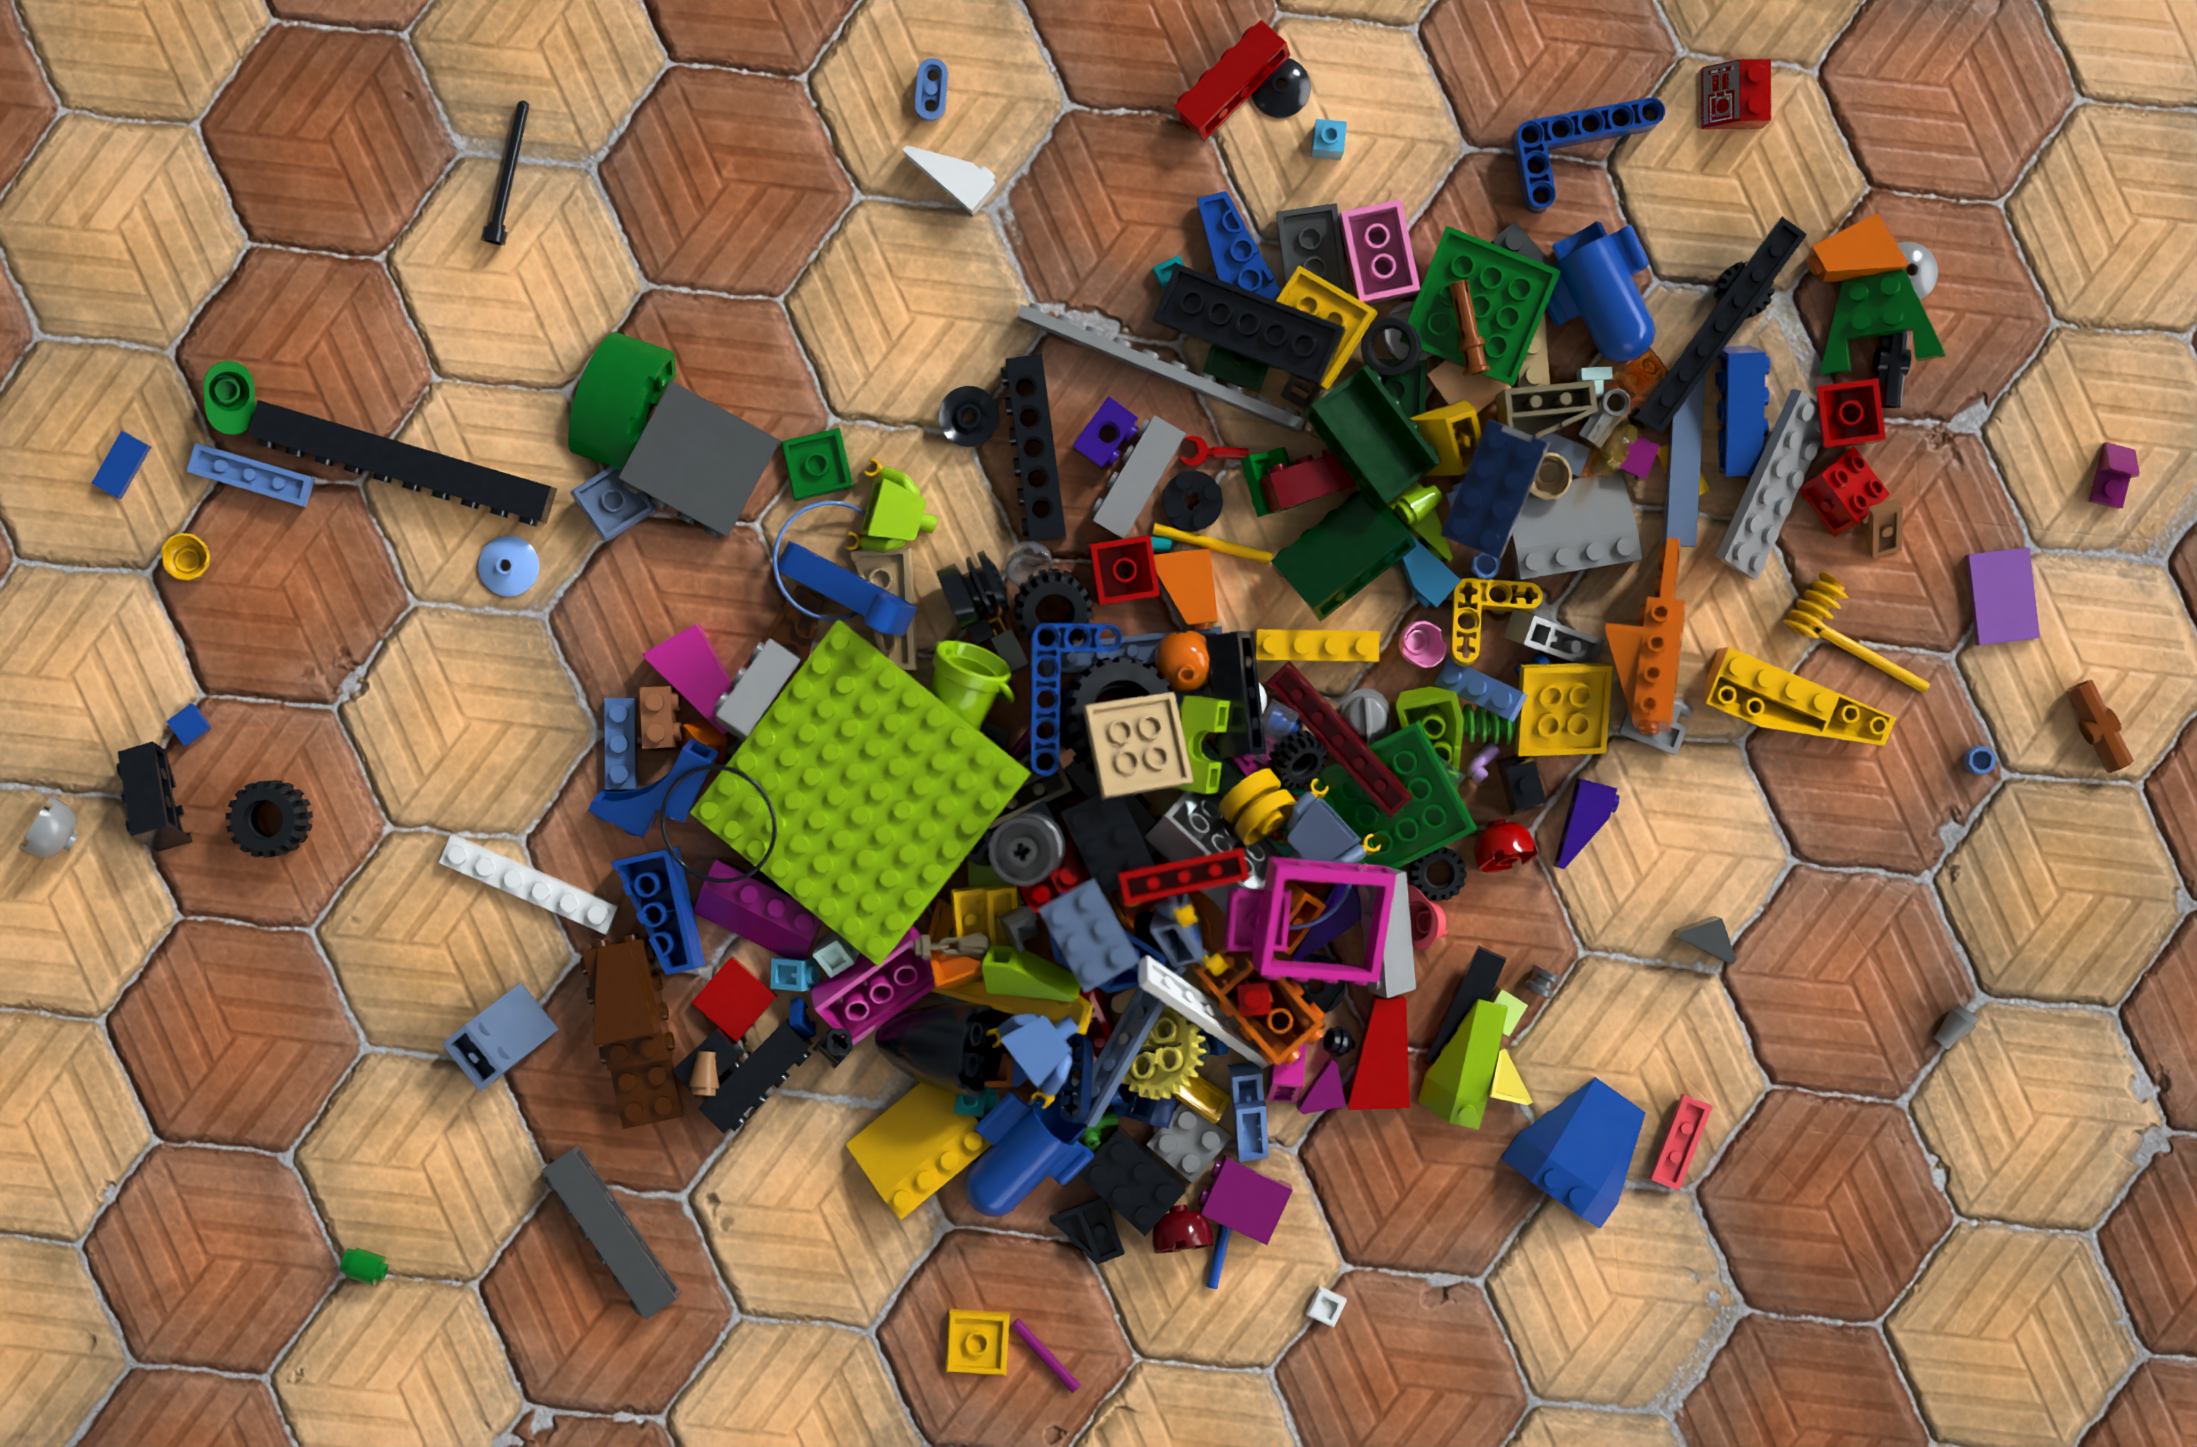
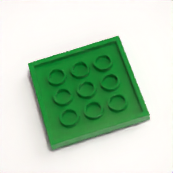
(1506, 296)
(1422, 825)

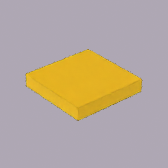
(977, 1342)

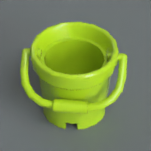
(969, 679)

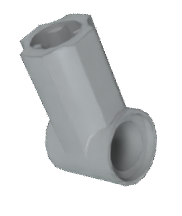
(1602, 422)

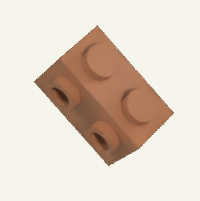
(660, 717)

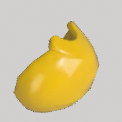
(185, 556)

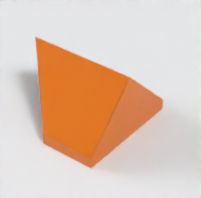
(954, 970)

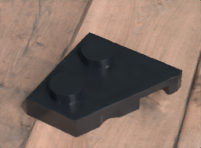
(1091, 1229)

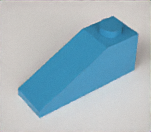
(1428, 576)

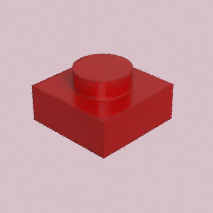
(1254, 999)

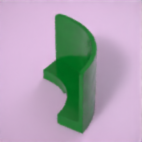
(616, 398)

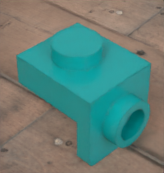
(978, 1106)

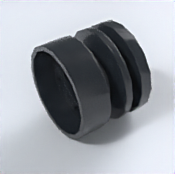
(973, 589)

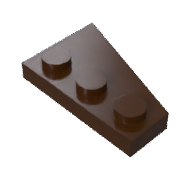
(795, 629)

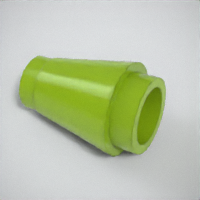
(1418, 504)

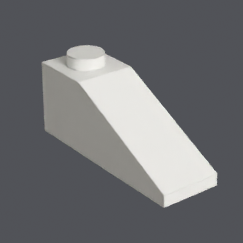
(958, 178)

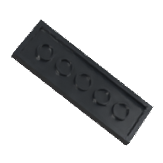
(1249, 324)

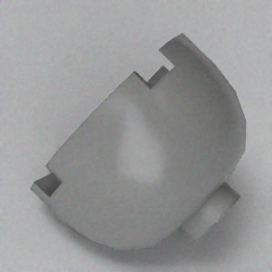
(51, 831)

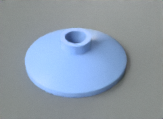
(523, 568)

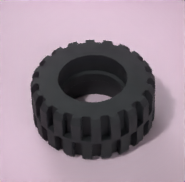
(1105, 676)

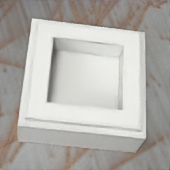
(1326, 1306)

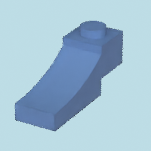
(1248, 1111)

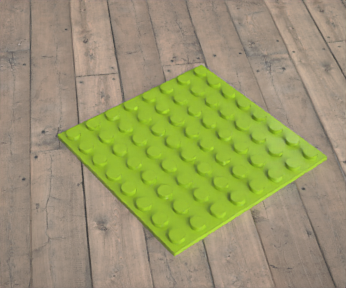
(868, 792)

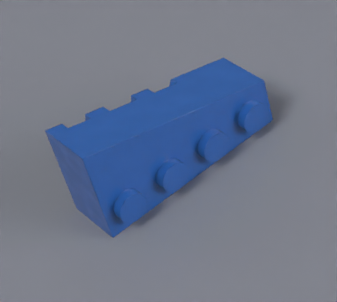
(1741, 409)
(663, 907)

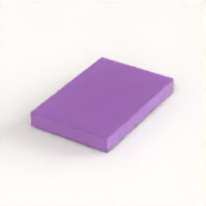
(2002, 596)

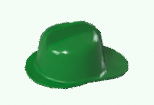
(229, 397)

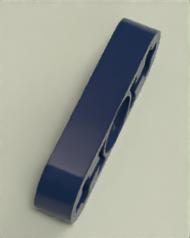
(1083, 1100)

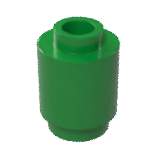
(364, 1266)

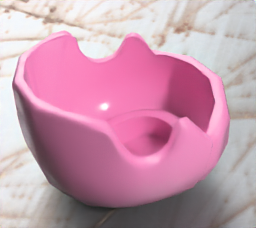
(1422, 644)

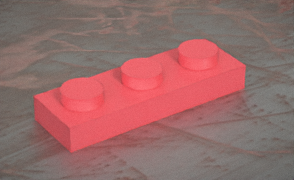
(1680, 1142)

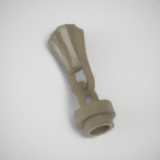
(973, 945)

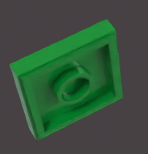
(817, 464)

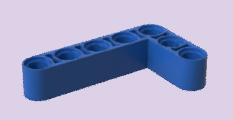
(1574, 135)
(881, 608)
(1052, 682)

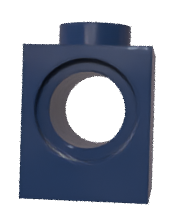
(1150, 1110)

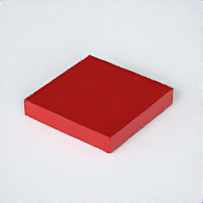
(734, 999)

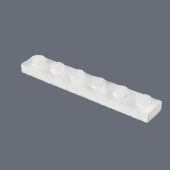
(529, 884)
(1196, 1007)

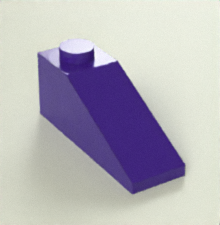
(1587, 813)
(1333, 926)

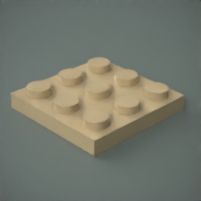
(1137, 745)

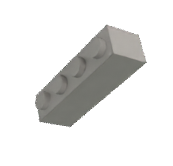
(1138, 478)
(1397, 967)

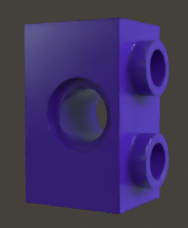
(1109, 415)

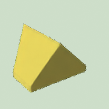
(1506, 1081)

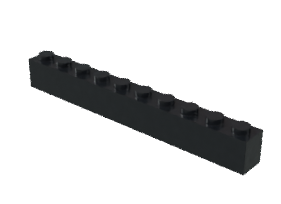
(402, 462)

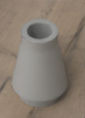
(1955, 1026)

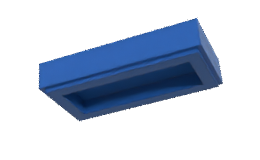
(121, 464)

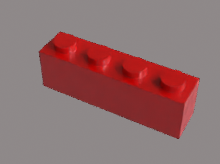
(1232, 80)
(1183, 876)

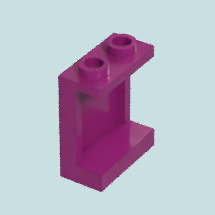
(1244, 1199)

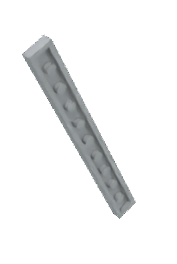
(1173, 372)

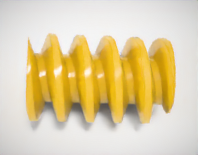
(1816, 606)

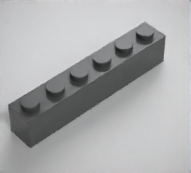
(611, 1232)

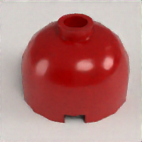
(1503, 845)

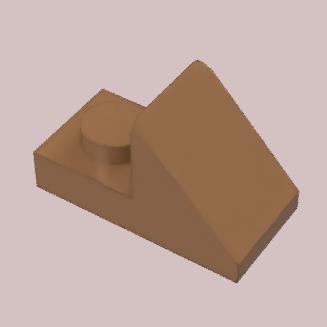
(1883, 528)

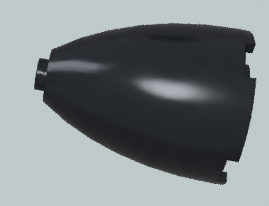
(944, 1046)

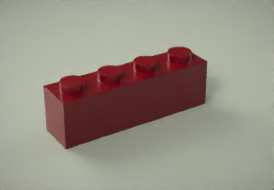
(1304, 481)

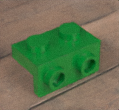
(1256, 467)

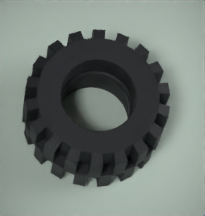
(1046, 584)
(245, 824)

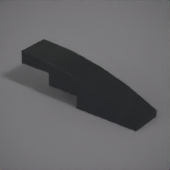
(1474, 984)

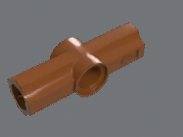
(2099, 726)

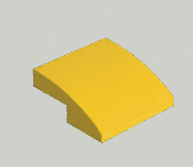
(978, 910)

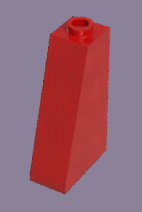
(1382, 1064)

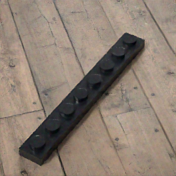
(1720, 325)

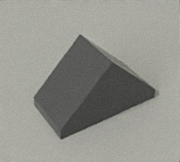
(1708, 936)

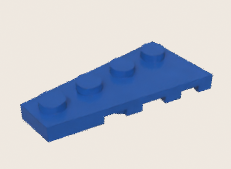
(1233, 249)

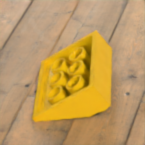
(916, 1147)

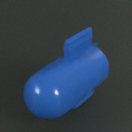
(1601, 289)
(1023, 1152)

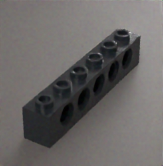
(1032, 370)

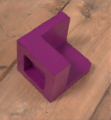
(1640, 458)

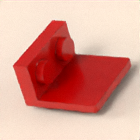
(1844, 492)

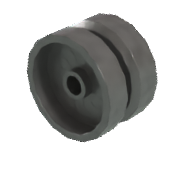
(1012, 859)

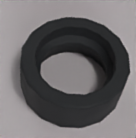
(1368, 342)

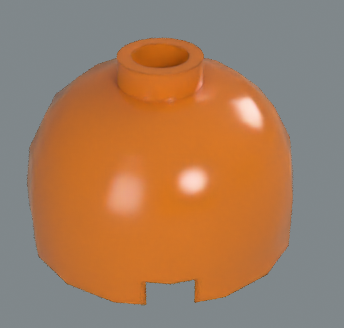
(1183, 661)

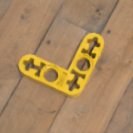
(1482, 601)

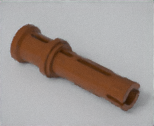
(1470, 343)

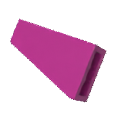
(693, 669)

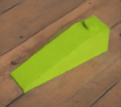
(1440, 717)

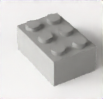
(755, 688)

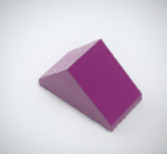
(1324, 1091)

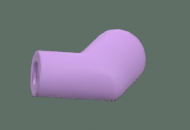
(1479, 760)

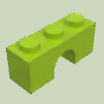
(1198, 718)

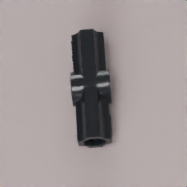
(1891, 366)

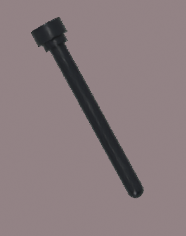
(495, 230)

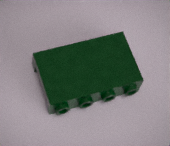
(1372, 437)
(1343, 554)

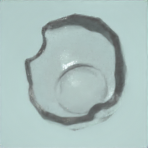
(1027, 559)

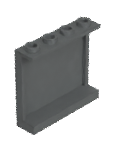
(698, 460)

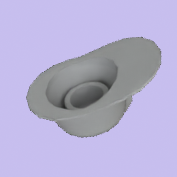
(1367, 715)

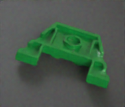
(1878, 308)

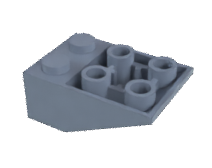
(500, 1036)

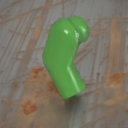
(1092, 1136)

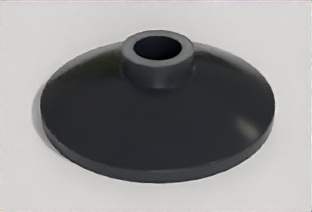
(1288, 101)
(966, 400)

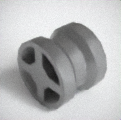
(1542, 981)

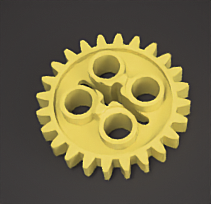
(1162, 1076)

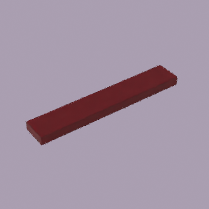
(1340, 739)

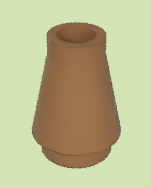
(704, 1075)

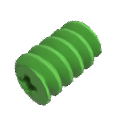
(1486, 724)

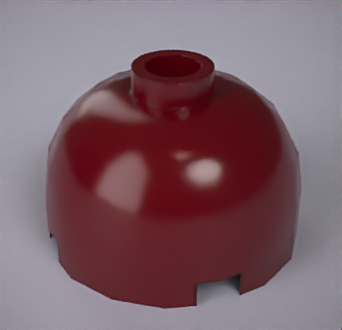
(1181, 1231)

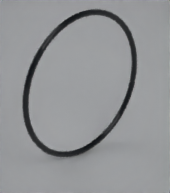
(761, 791)

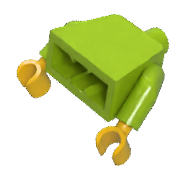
(892, 512)

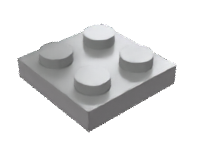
(1189, 1142)

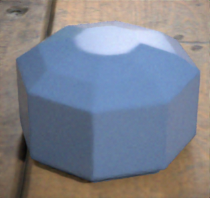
(1484, 566)
(1979, 760)

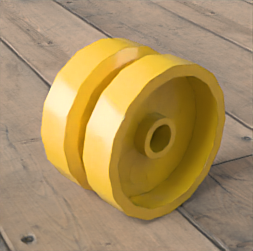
(1257, 806)

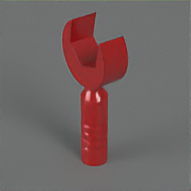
(1215, 452)

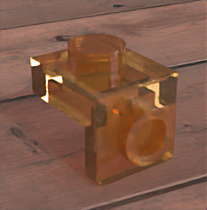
(1640, 373)

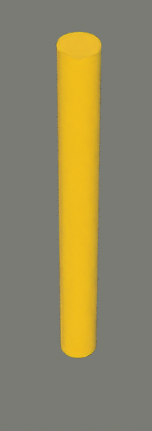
(1212, 543)
(1874, 659)

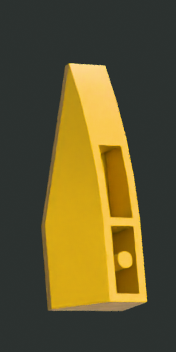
(1789, 702)

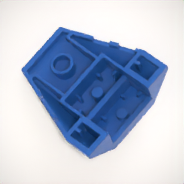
(1581, 1150)

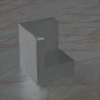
(1019, 926)

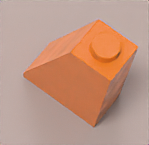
(1857, 252)
(1190, 585)

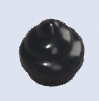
(1338, 1041)

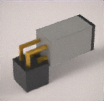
(1005, 643)

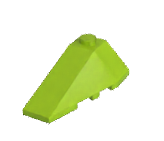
(1462, 1074)

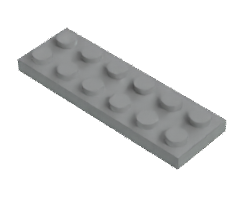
(1772, 486)

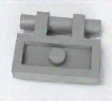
(1665, 741)

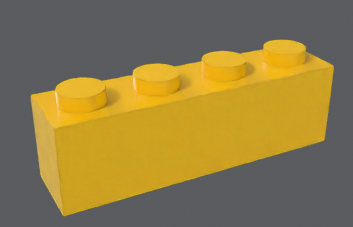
(1316, 645)

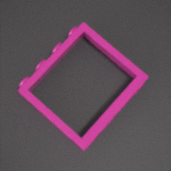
(1298, 869)

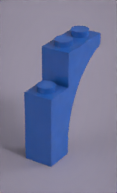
(638, 808)

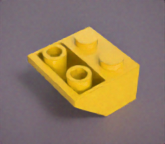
(1453, 434)

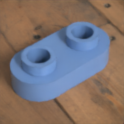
(931, 91)

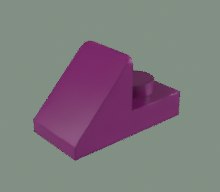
(2113, 475)

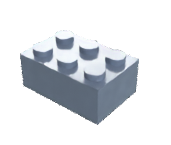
(1089, 934)

